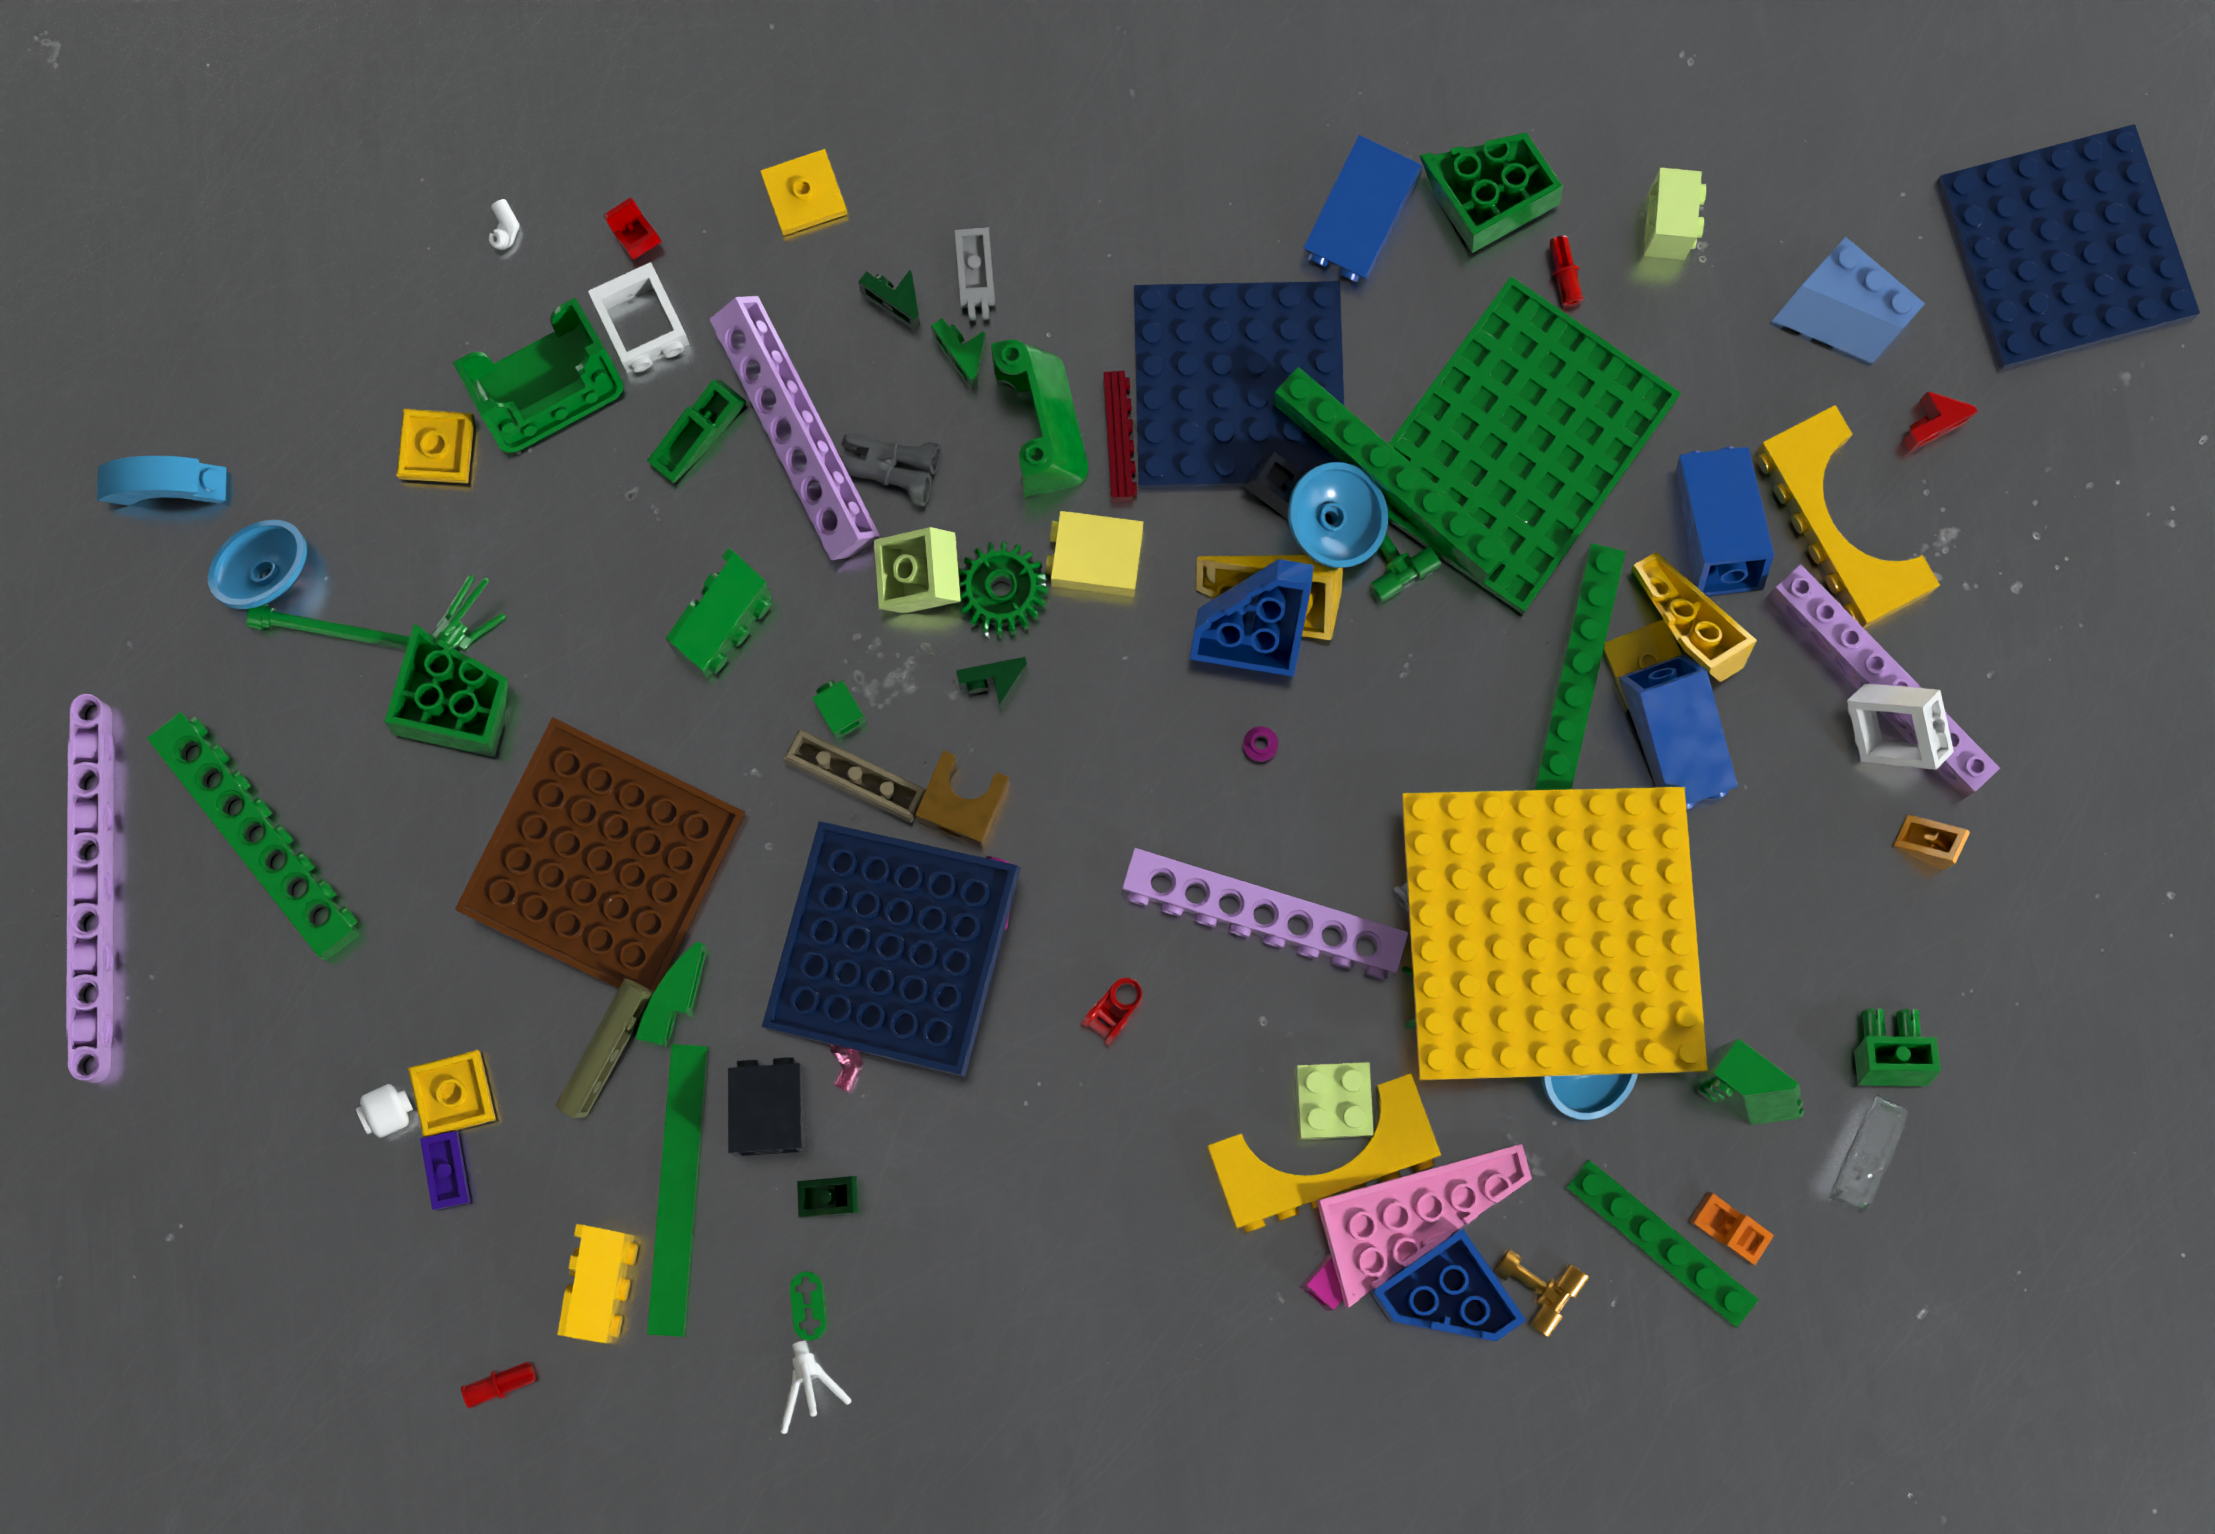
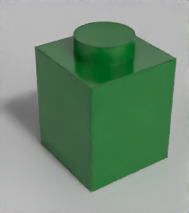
(838, 708)

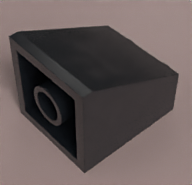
(766, 1108)

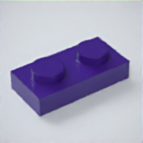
(445, 1170)

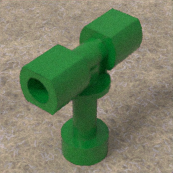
(1402, 569)

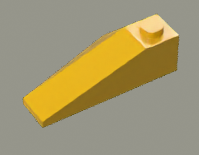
(1222, 573)
(1695, 619)

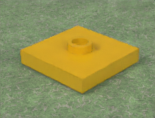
(804, 192)
(435, 446)
(1639, 650)
(451, 1093)

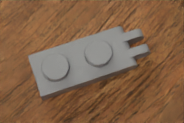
(975, 270)

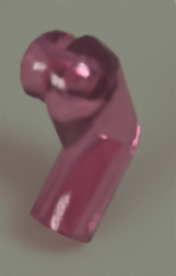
(851, 1066)

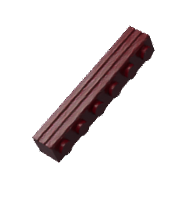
(1118, 439)

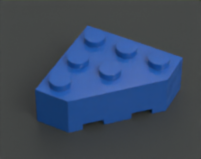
(1256, 621)
(1450, 1293)

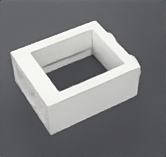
(626, 288)
(1928, 718)

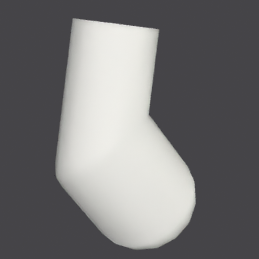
(507, 227)

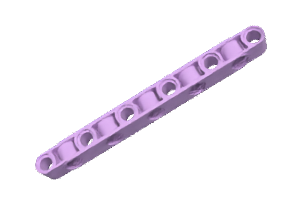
(90, 889)

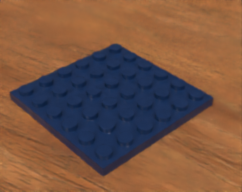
(2068, 246)
(1212, 371)
(891, 948)

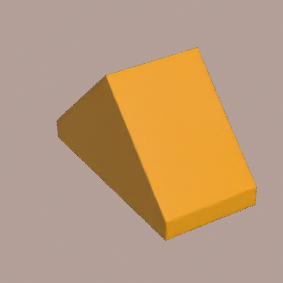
(1931, 841)

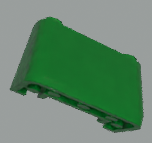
(543, 382)
(1058, 456)

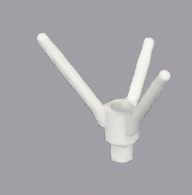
(804, 1372)

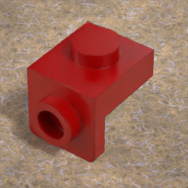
(631, 228)

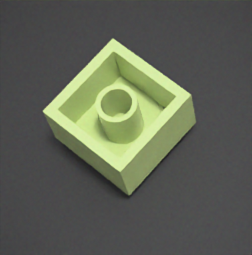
(1674, 213)
(917, 570)
(1333, 1101)

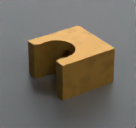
(958, 816)

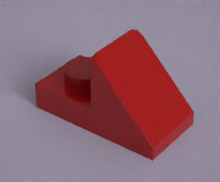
(1942, 416)

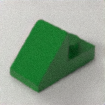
(965, 357)

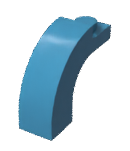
(147, 477)

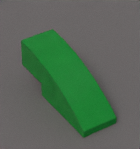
(696, 430)
(672, 997)

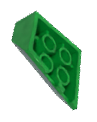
(1492, 187)
(721, 616)
(447, 697)
(1750, 1085)

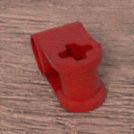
(1112, 1011)

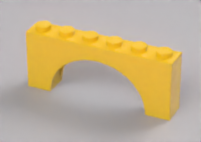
(1864, 583)
(1259, 1191)

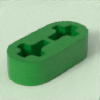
(799, 1307)

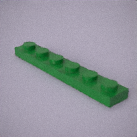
(1662, 1243)

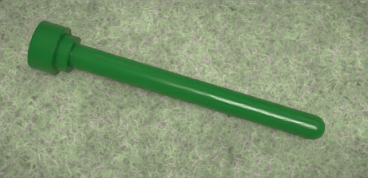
(265, 617)

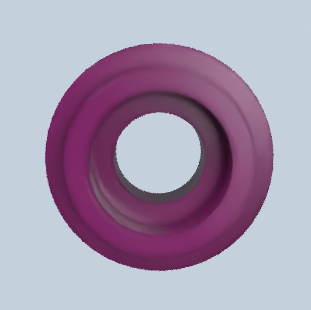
(1252, 751)

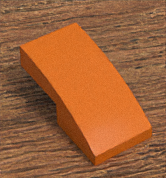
(1731, 1228)

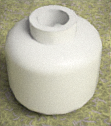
(384, 1110)

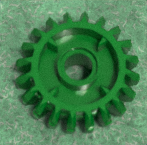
(1008, 568)

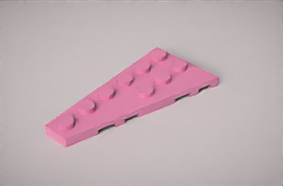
(1401, 1219)

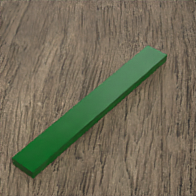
(677, 1190)

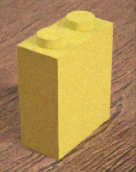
(1095, 553)

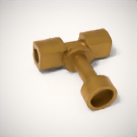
(1551, 1295)

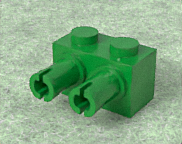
(1896, 1060)

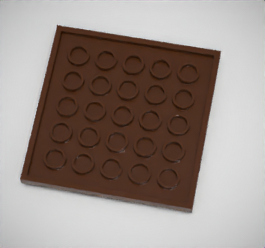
(599, 859)

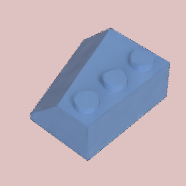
(1850, 305)

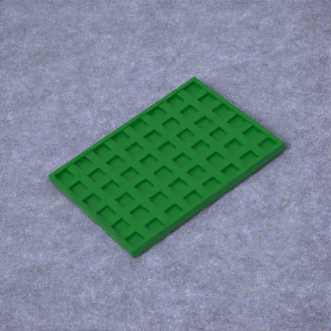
(1530, 428)

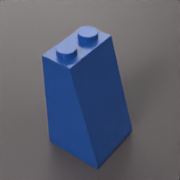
(1362, 208)
(1723, 521)
(1680, 728)

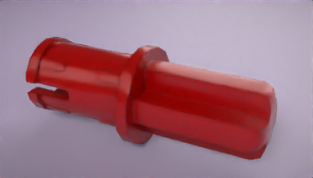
(1565, 271)
(498, 1384)

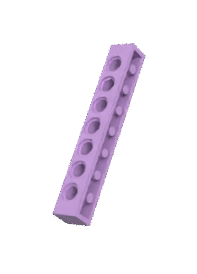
(794, 427)
(1865, 661)
(1387, 940)

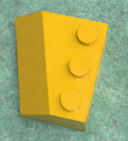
(598, 1286)

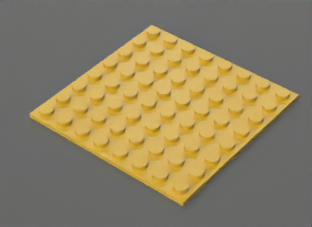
(1553, 933)

